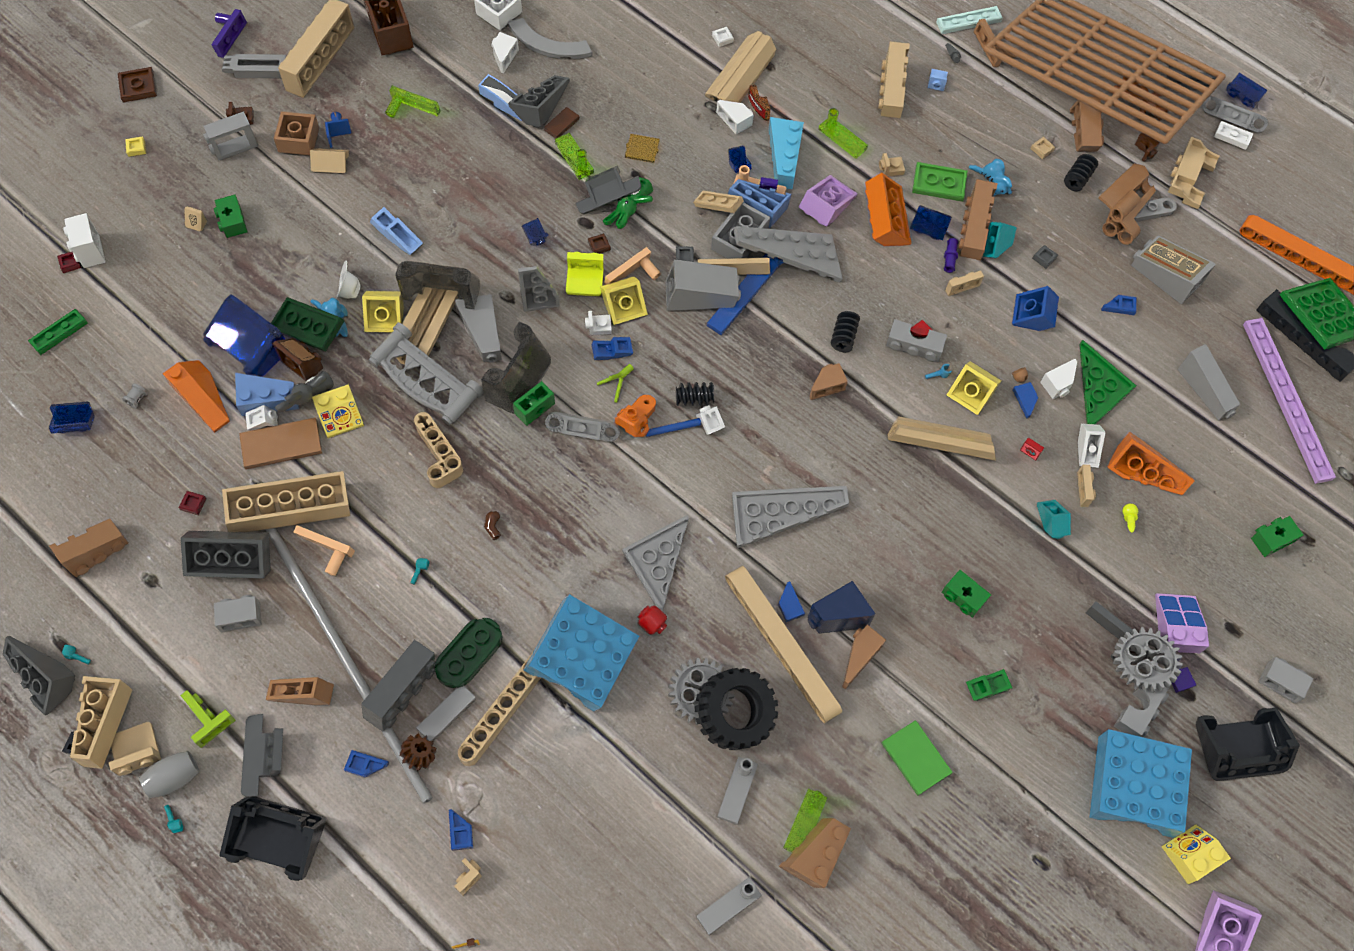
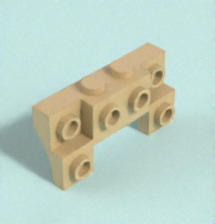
(1186, 173)

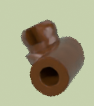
(489, 525)

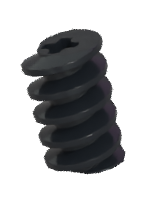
(1081, 172)
(845, 331)
(695, 394)

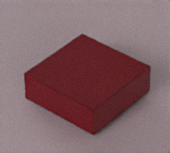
(67, 262)
(192, 503)

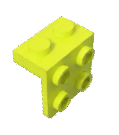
(584, 273)

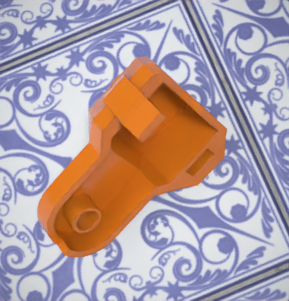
(636, 417)

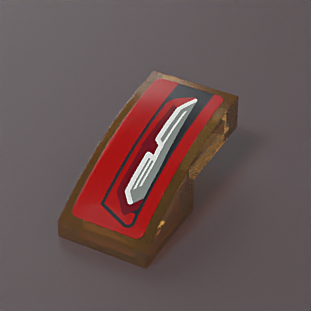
(759, 103)

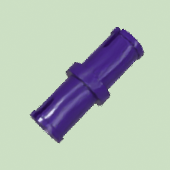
(951, 255)

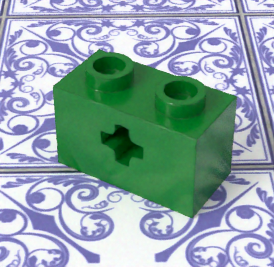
(230, 216)
(534, 403)
(1276, 536)
(961, 584)

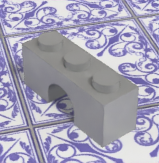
(902, 340)
(1136, 721)

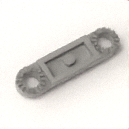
(1235, 114)
(1155, 209)
(582, 426)

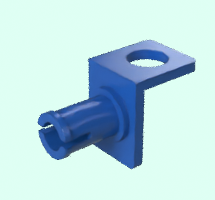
(336, 127)

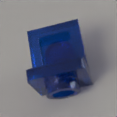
(738, 158)
(535, 232)

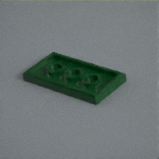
(307, 324)

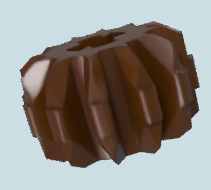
(418, 752)

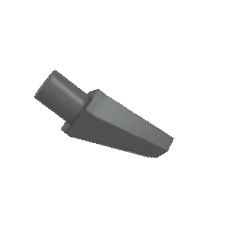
(954, 53)

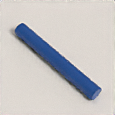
(673, 427)

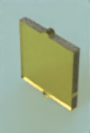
(642, 148)

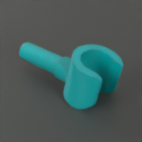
(421, 563)
(69, 653)
(174, 825)

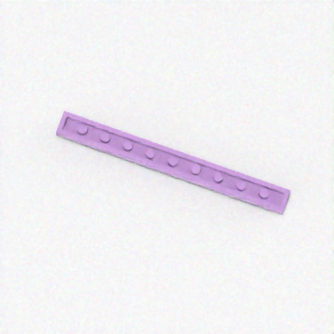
(1289, 401)

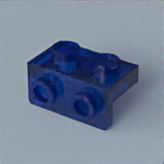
(1246, 90)
(930, 222)
(71, 417)

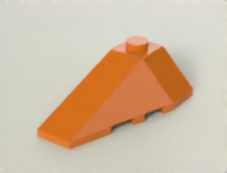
(199, 391)
(1142, 463)

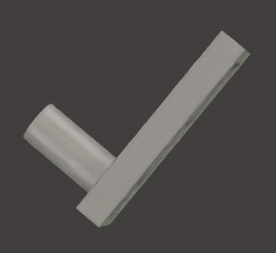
(737, 790)
(728, 906)

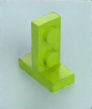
(212, 725)

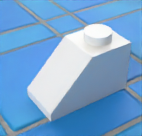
(504, 50)
(735, 115)
(1059, 380)
(1090, 444)

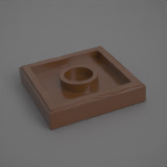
(137, 84)

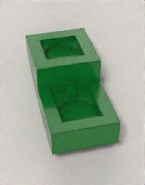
(989, 685)

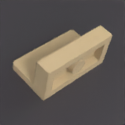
(328, 160)

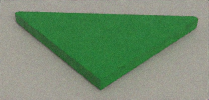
(1102, 384)

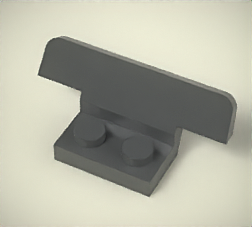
(607, 188)
(261, 755)

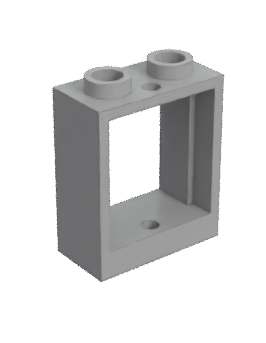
(226, 127)

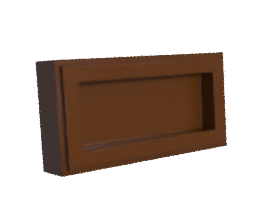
(561, 123)

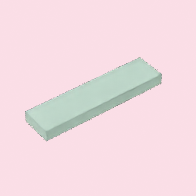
(968, 19)

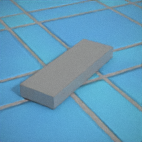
(446, 713)

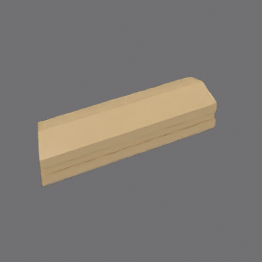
(743, 68)
(428, 317)
(942, 437)

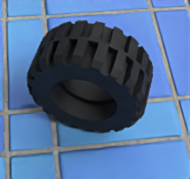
(760, 701)

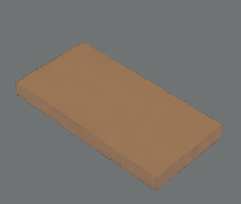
(280, 443)

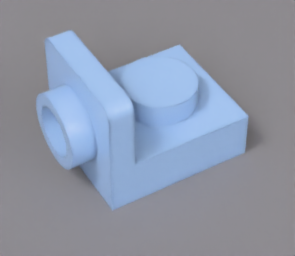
(937, 79)

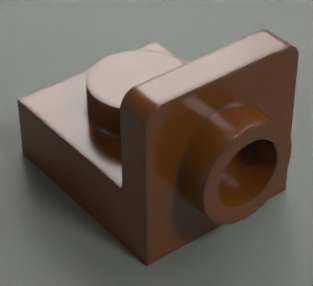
(249, 112)
(1147, 145)

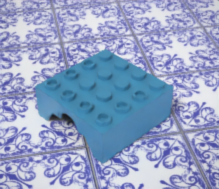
(582, 652)
(1141, 782)

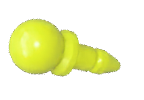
(1130, 514)

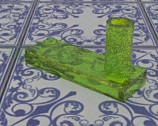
(411, 99)
(842, 135)
(574, 156)
(806, 818)

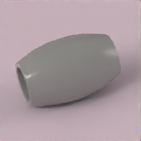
(169, 774)

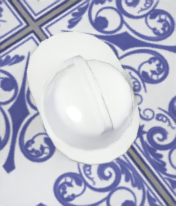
(348, 284)

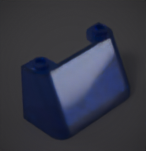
(244, 336)

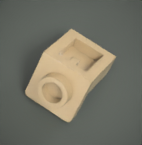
(891, 166)
(467, 880)

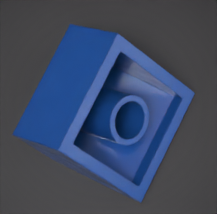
(1036, 309)

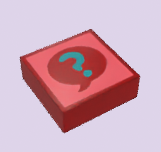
(1032, 449)

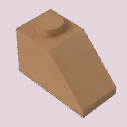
(829, 381)

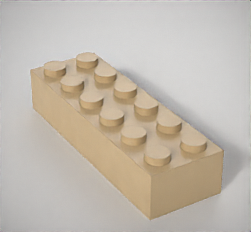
(316, 47)
(285, 502)

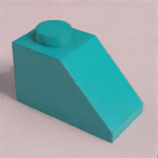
(999, 239)
(1055, 518)

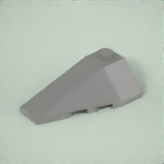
(536, 290)

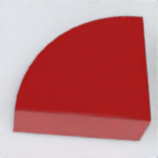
(920, 329)

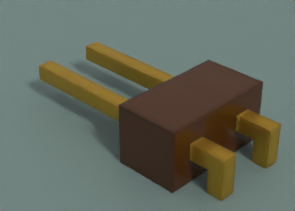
(470, 943)

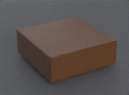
(599, 244)

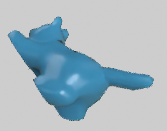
(995, 173)
(335, 308)

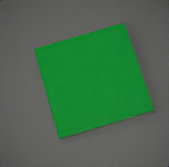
(1323, 311)

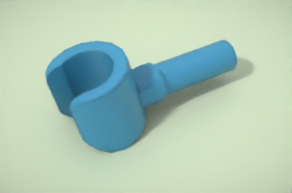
(944, 374)

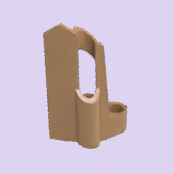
(1126, 203)

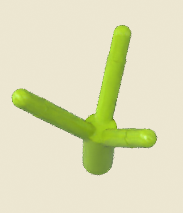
(623, 373)

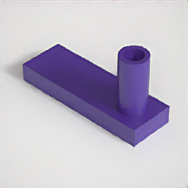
(233, 26)

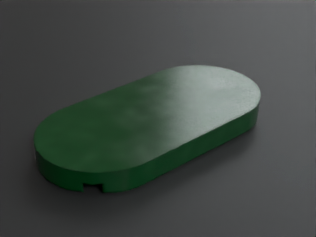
(468, 652)

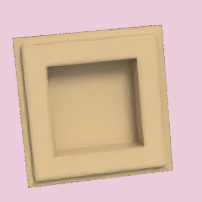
(1042, 147)

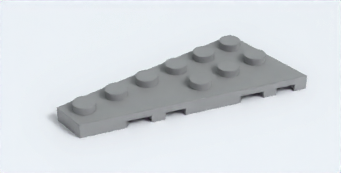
(796, 248)
(773, 511)

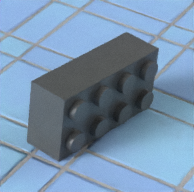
(225, 554)
(398, 686)

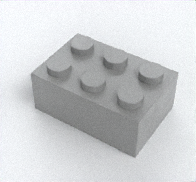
(724, 239)

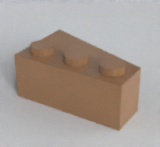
(1088, 126)
(90, 548)
(818, 853)

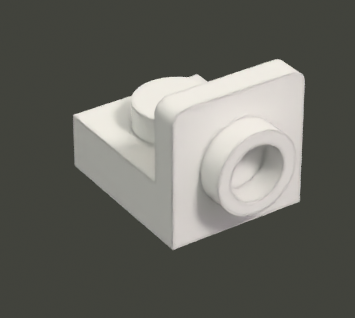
(598, 324)
(261, 417)
(710, 419)

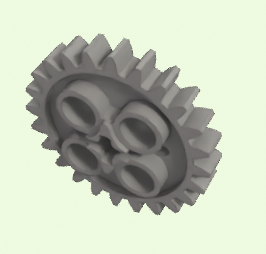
(705, 671)
(1155, 675)

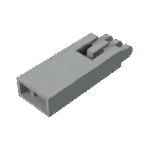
(253, 65)

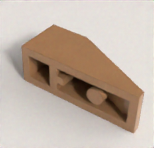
(863, 649)
(300, 691)

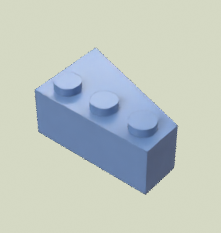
(763, 200)
(259, 391)

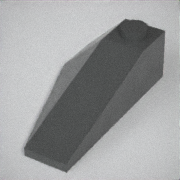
(538, 104)
(43, 676)

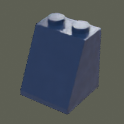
(841, 611)

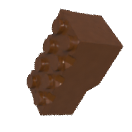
(389, 25)

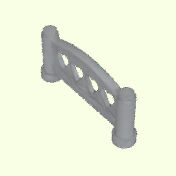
(398, 345)

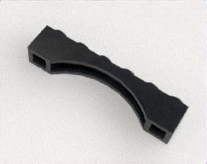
(1335, 360)

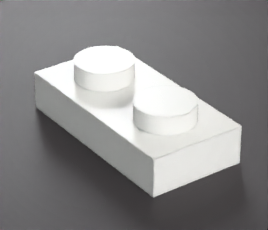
(1233, 135)

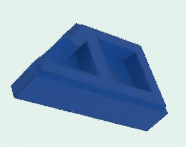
(1121, 304)
(1026, 397)
(790, 604)
(364, 764)
(460, 832)

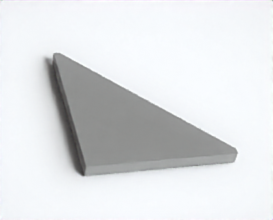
(656, 559)

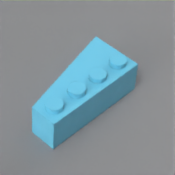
(785, 145)

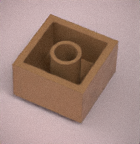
(296, 133)

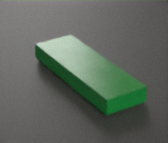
(58, 331)

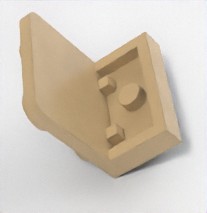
(134, 749)

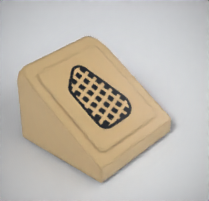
(194, 219)

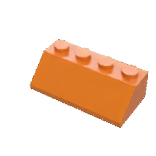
(887, 211)

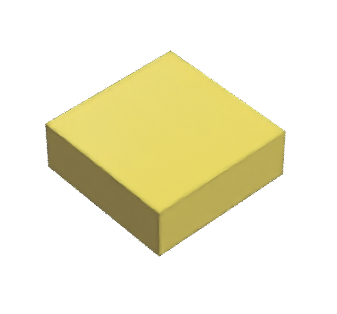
(135, 146)

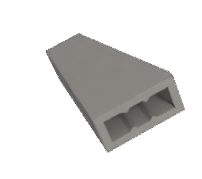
(482, 327)
(1209, 382)

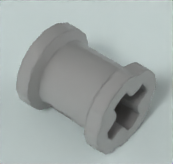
(135, 395)

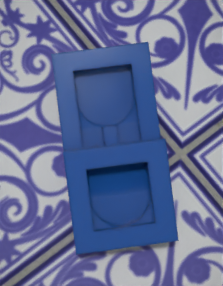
(613, 349)

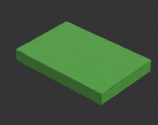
(939, 181)
(916, 757)

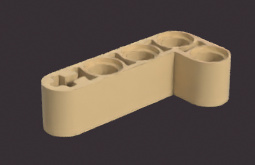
(437, 445)

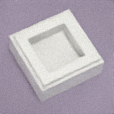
(722, 36)

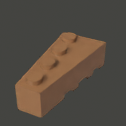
(977, 219)

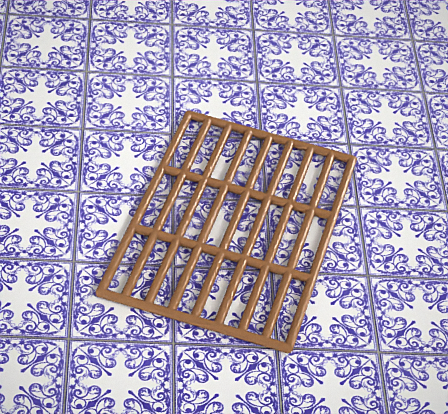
(1125, 85)

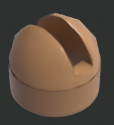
(1020, 375)

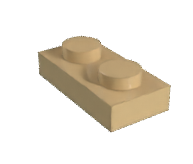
(964, 283)
(1085, 480)

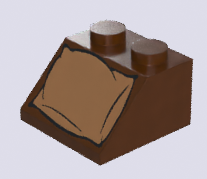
(298, 358)

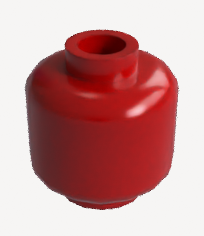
(652, 620)

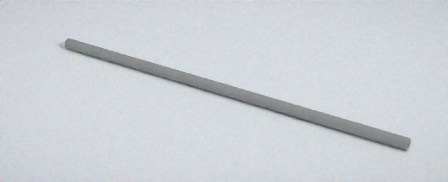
(344, 656)

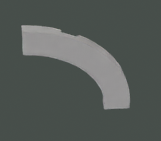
(546, 46)

